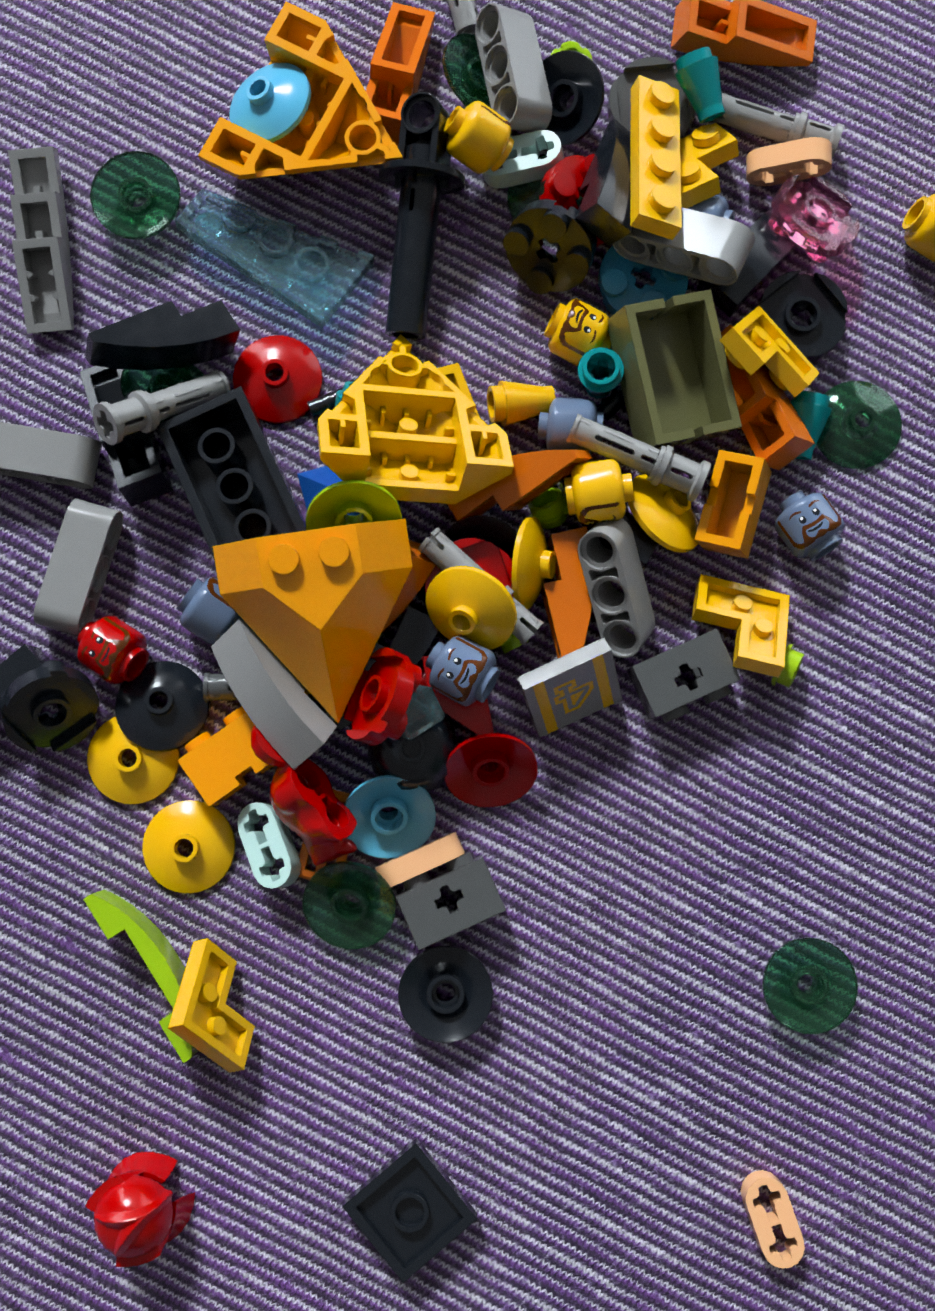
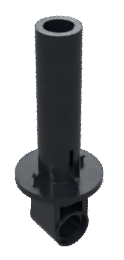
(422, 179)

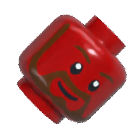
(112, 650)

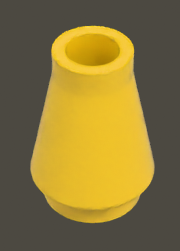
(517, 401)

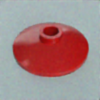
(280, 399)
(491, 770)

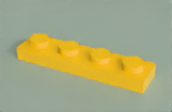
(655, 158)

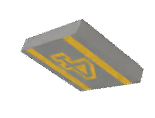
(571, 687)

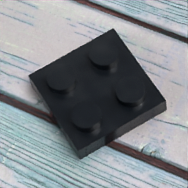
(409, 1210)

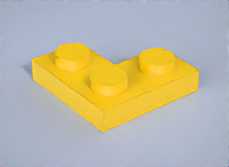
(700, 153)
(760, 341)
(756, 616)
(202, 1011)

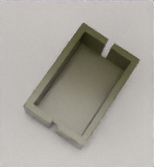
(674, 370)

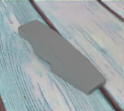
(42, 240)

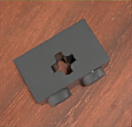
(704, 657)
(434, 921)

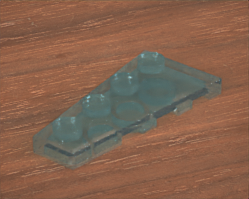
(291, 265)

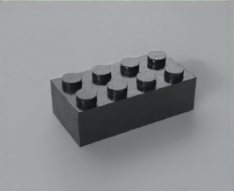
(230, 471)

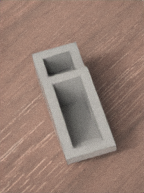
(271, 695)

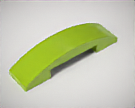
(117, 916)

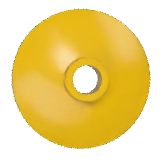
(664, 515)
(531, 562)
(471, 605)
(128, 785)
(211, 841)

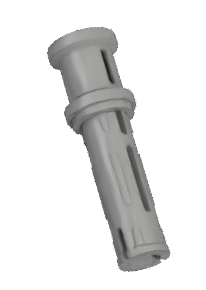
(775, 124)
(145, 410)
(664, 458)

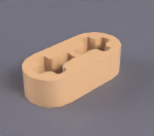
(778, 162)
(421, 859)
(782, 1215)

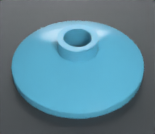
(272, 101)
(393, 832)

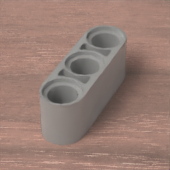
(513, 67)
(703, 249)
(48, 456)
(78, 567)
(623, 567)

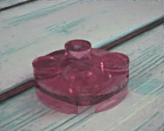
(813, 217)

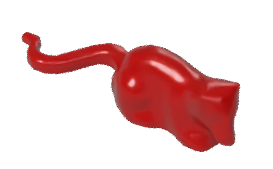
(307, 804)

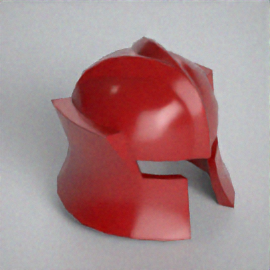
(136, 1213)

